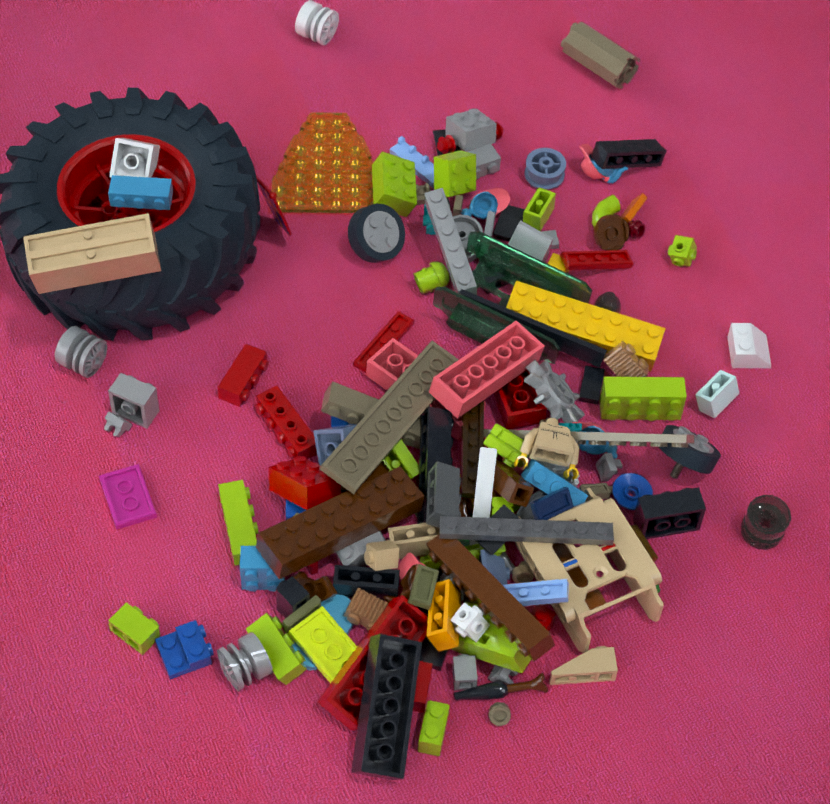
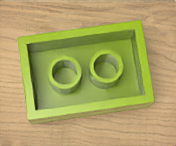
(394, 183)

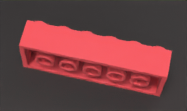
(389, 365)
(486, 369)

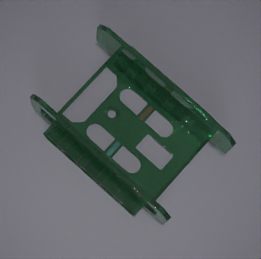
(495, 256)

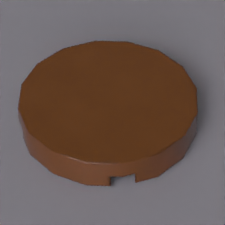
(611, 232)

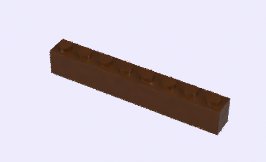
(492, 597)

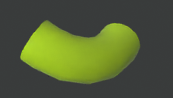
(609, 205)

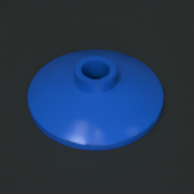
(632, 484)

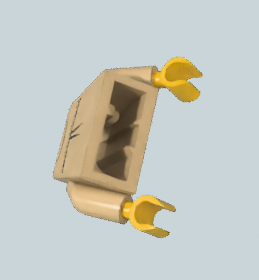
(551, 445)

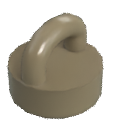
(499, 714)

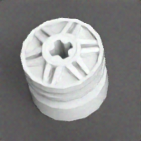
(316, 22)

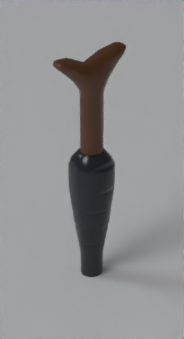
(500, 689)

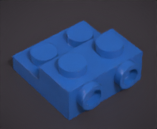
(185, 649)

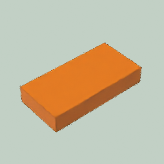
(633, 207)

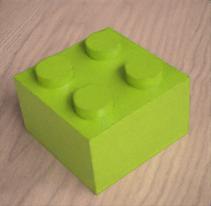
(455, 173)

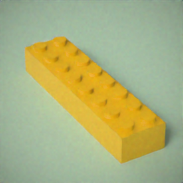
(587, 321)

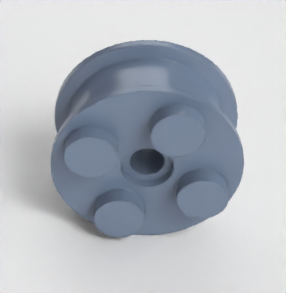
(545, 168)

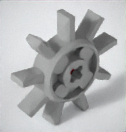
(553, 392)

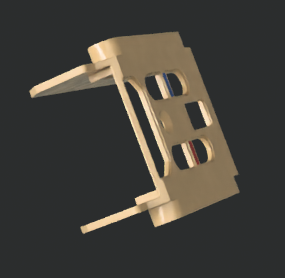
(626, 552)

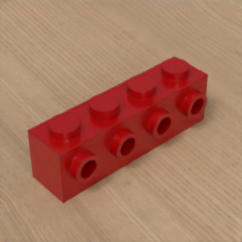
(286, 423)

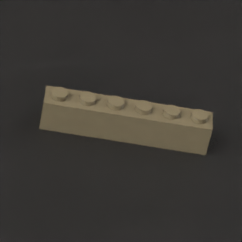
(353, 406)

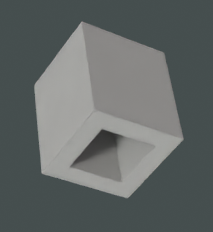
(464, 672)

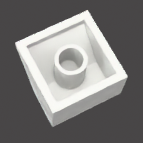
(134, 158)
(748, 346)

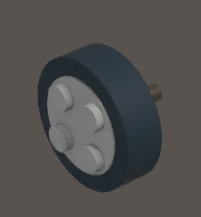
(376, 233)
(699, 456)

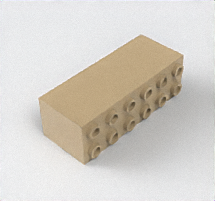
(92, 253)

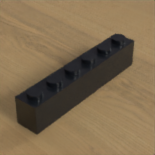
(434, 447)

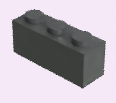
(443, 493)

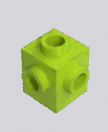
(682, 251)

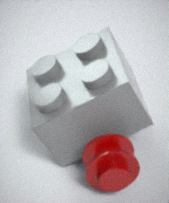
(469, 131)

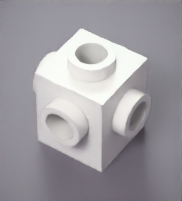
(470, 622)

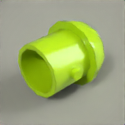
(431, 277)

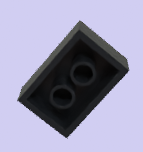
(669, 513)

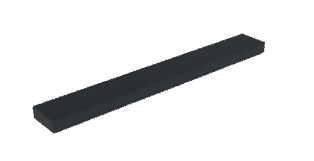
(568, 344)

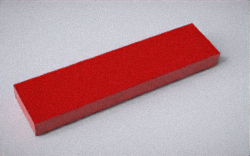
(596, 259)
(395, 328)

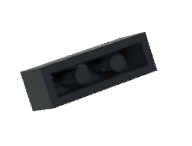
(377, 583)

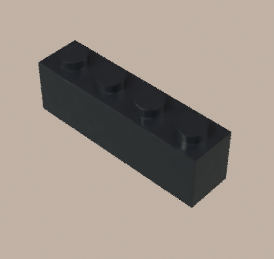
(628, 153)

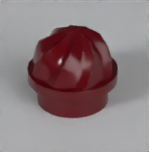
(636, 229)

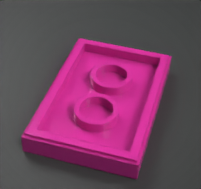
(127, 496)

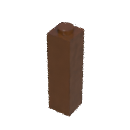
(511, 485)

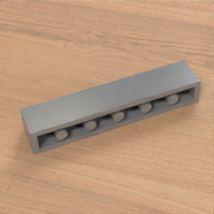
(450, 241)

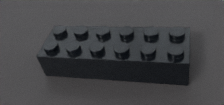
(386, 707)

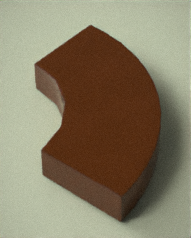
(322, 587)

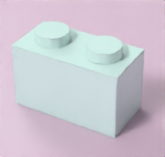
(717, 393)

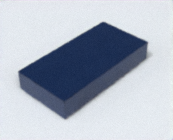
(552, 504)

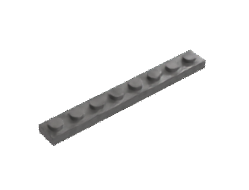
(526, 530)

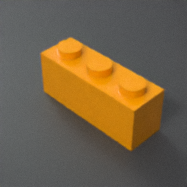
(443, 607)

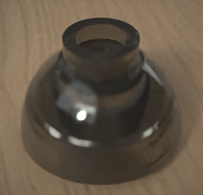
(608, 301)

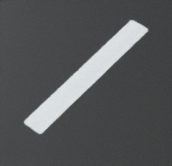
(484, 484)

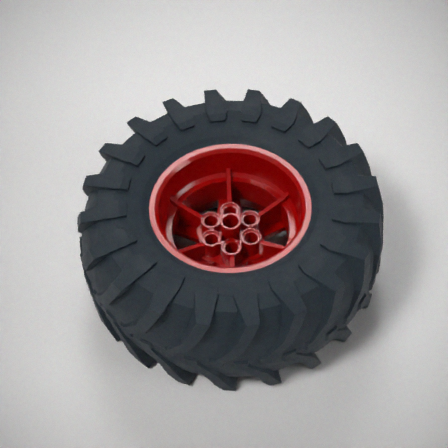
(198, 240)

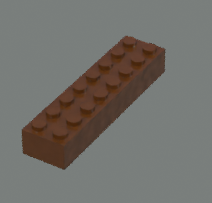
(339, 522)

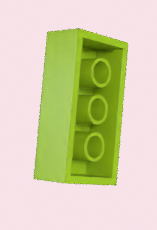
(642, 398)

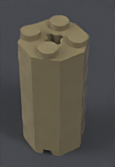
(600, 54)

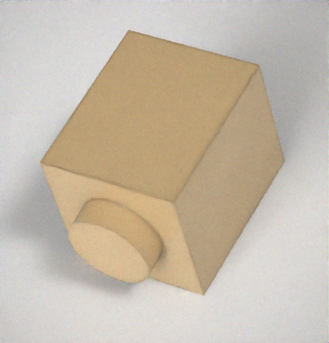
(381, 555)

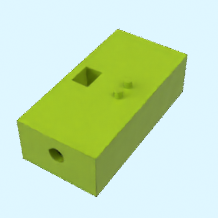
(493, 648)

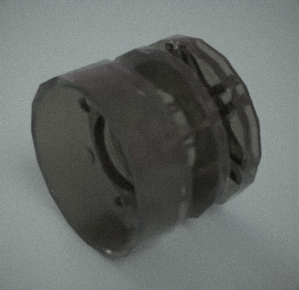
(765, 522)

